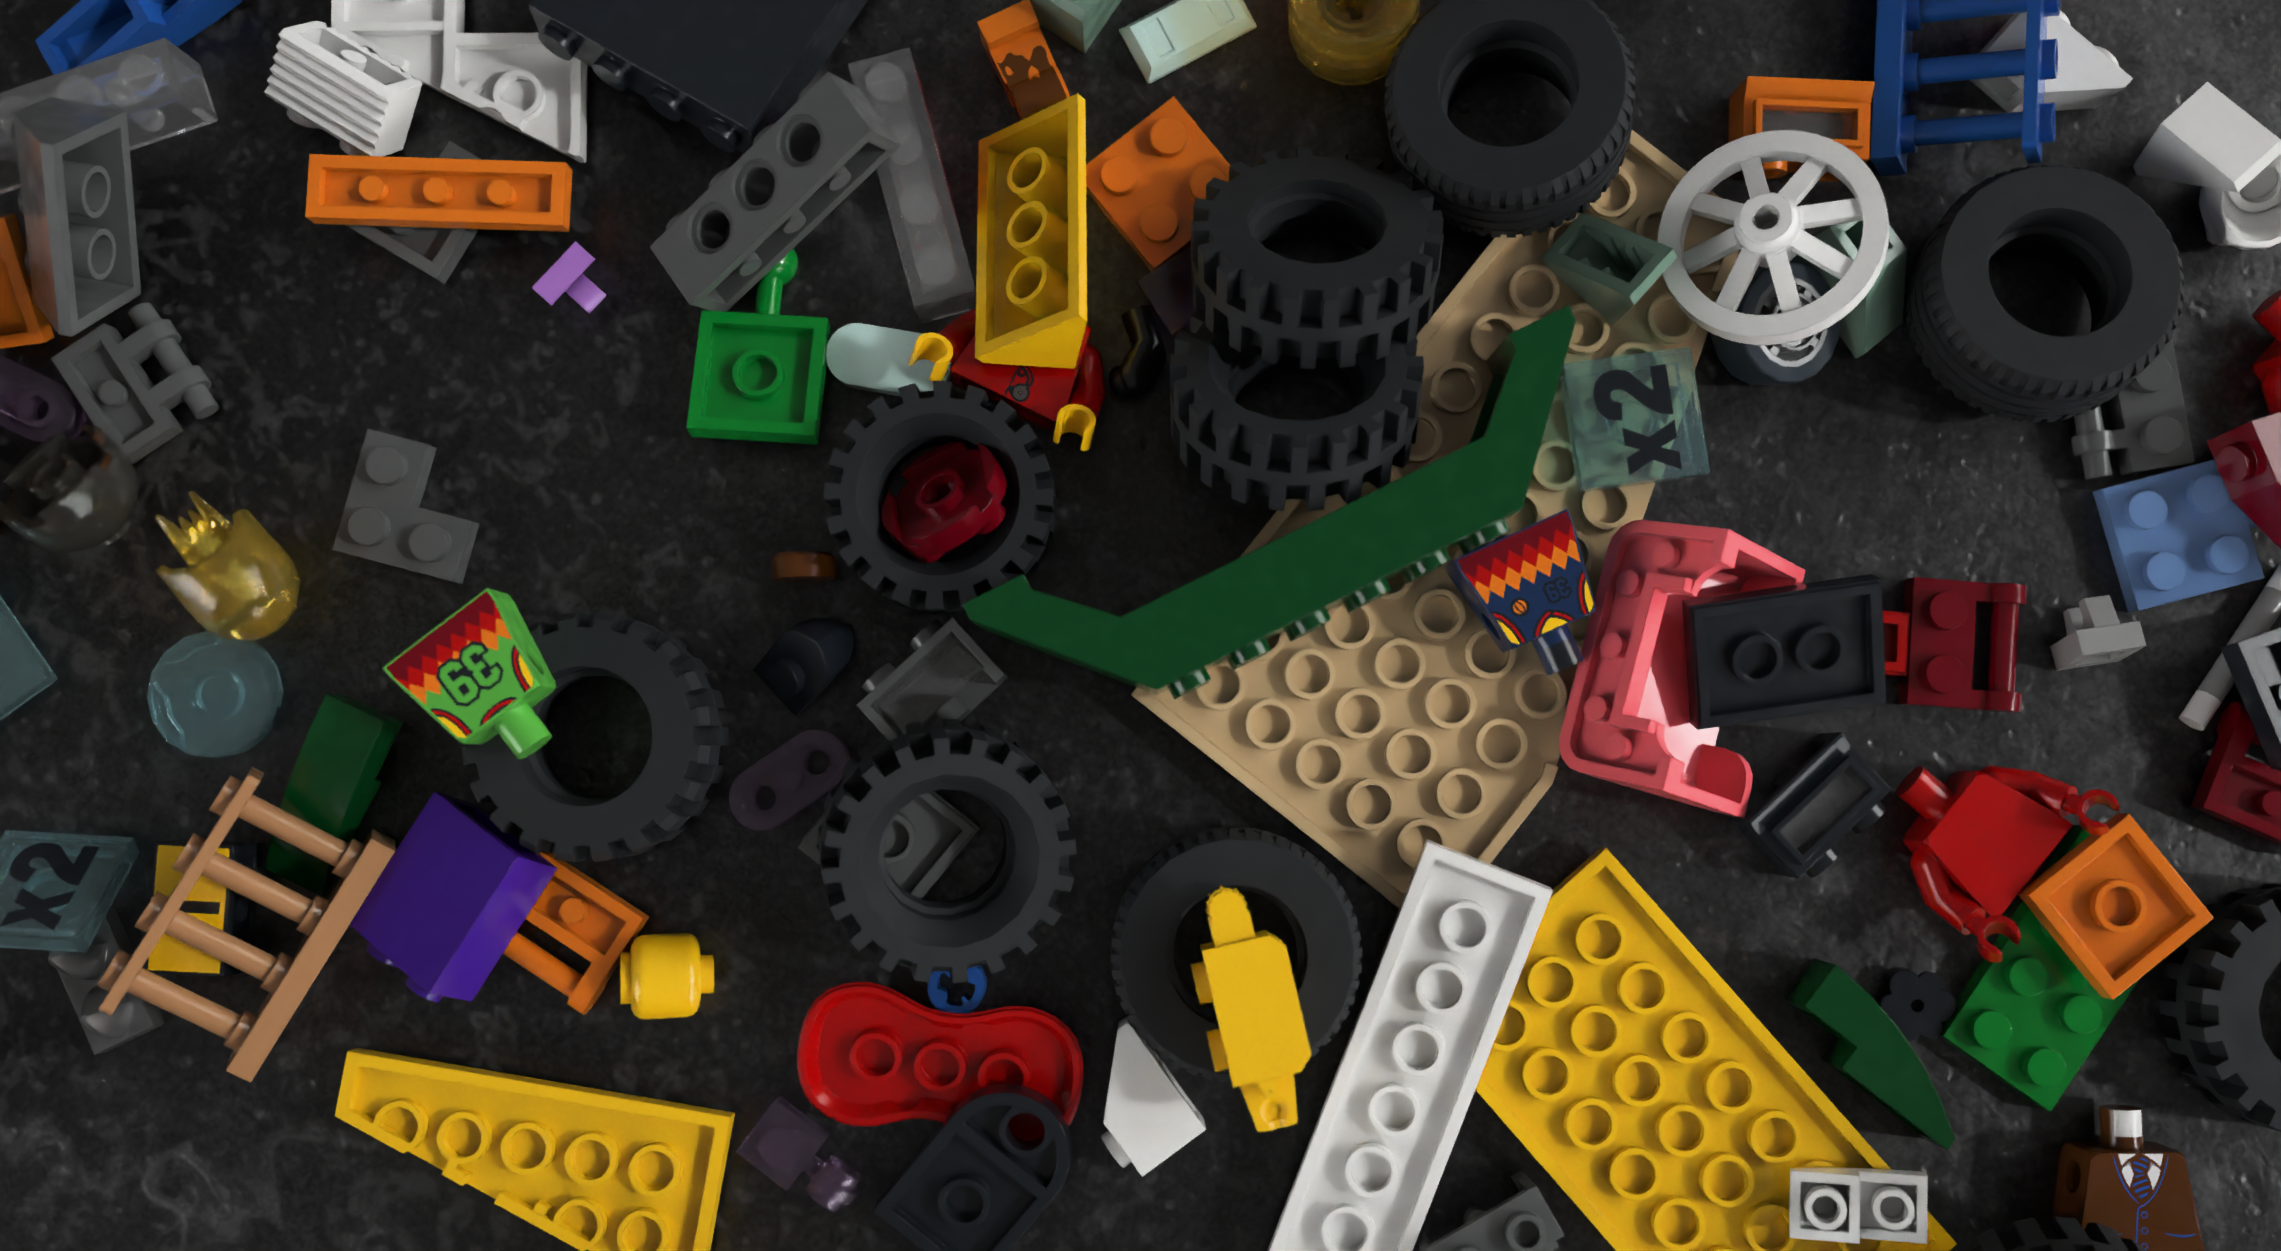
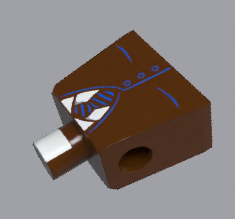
(2128, 1185)

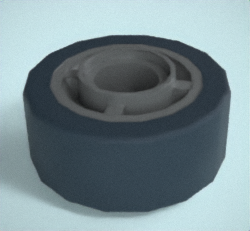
(1778, 362)

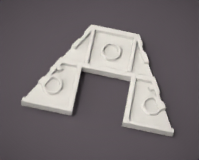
(493, 73)

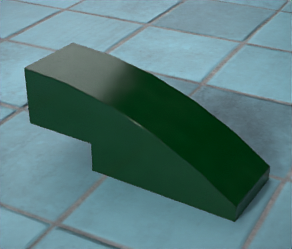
(333, 784)
(1871, 1050)

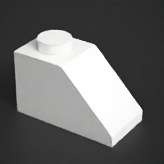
(1145, 1106)

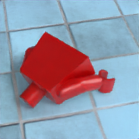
(1986, 839)

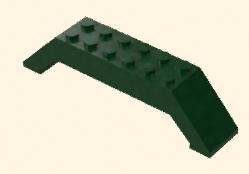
(1322, 564)

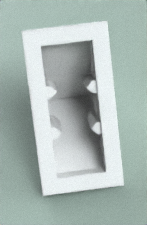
(2208, 144)

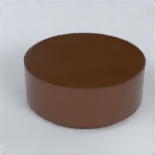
(803, 566)

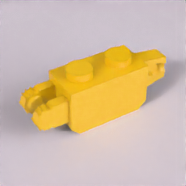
(1255, 1008)

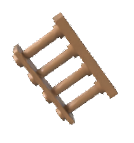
(283, 976)

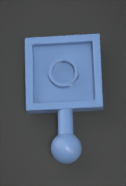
(2176, 536)

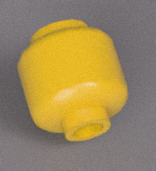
(665, 976)

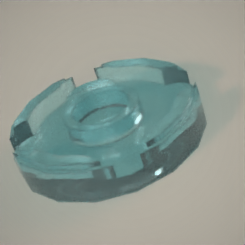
(214, 695)

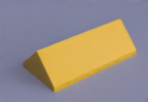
(1033, 240)

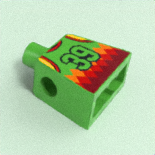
(480, 675)

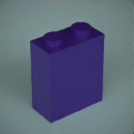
(451, 899)

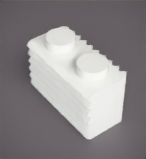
(342, 89)

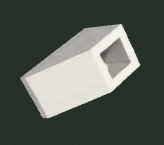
(2085, 71)

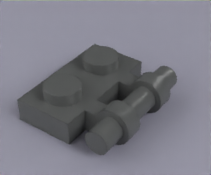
(117, 391)
(2146, 425)

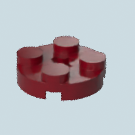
(932, 524)

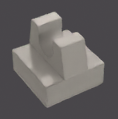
(2095, 635)

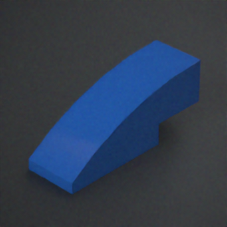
(112, 26)

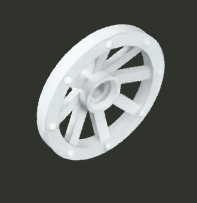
(1779, 244)

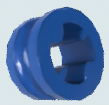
(940, 994)

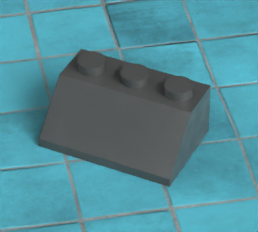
(77, 210)

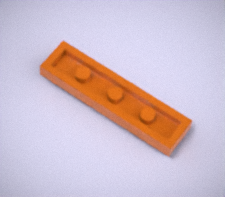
(439, 193)

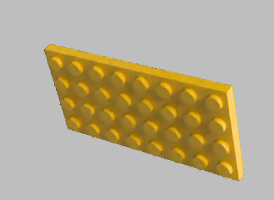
(1659, 1084)

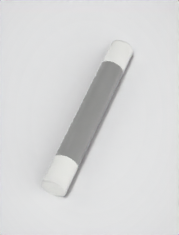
(2219, 678)

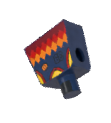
(1529, 589)

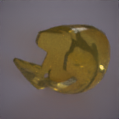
(236, 576)

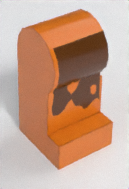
(1022, 59)

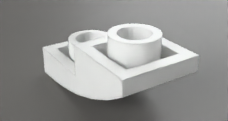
(1858, 1204)

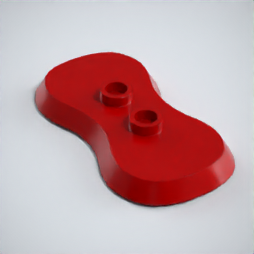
(887, 1059)

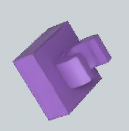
(568, 277)

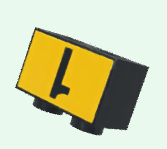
(206, 902)

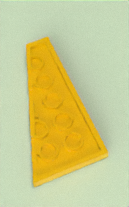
(557, 1154)

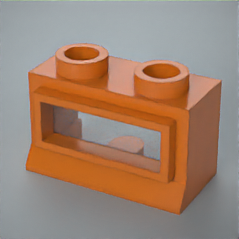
(1801, 104)

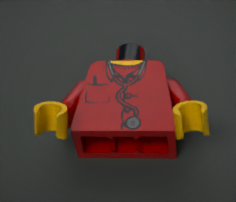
(1046, 396)

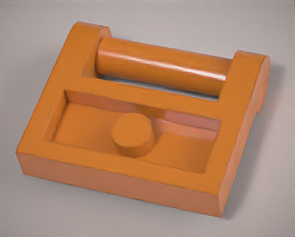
(586, 921)

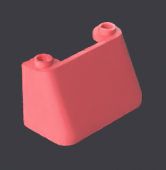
(1631, 689)

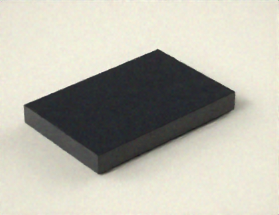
(1784, 651)

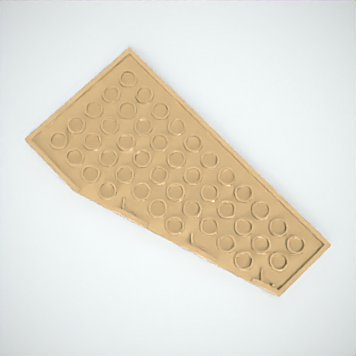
(1407, 708)

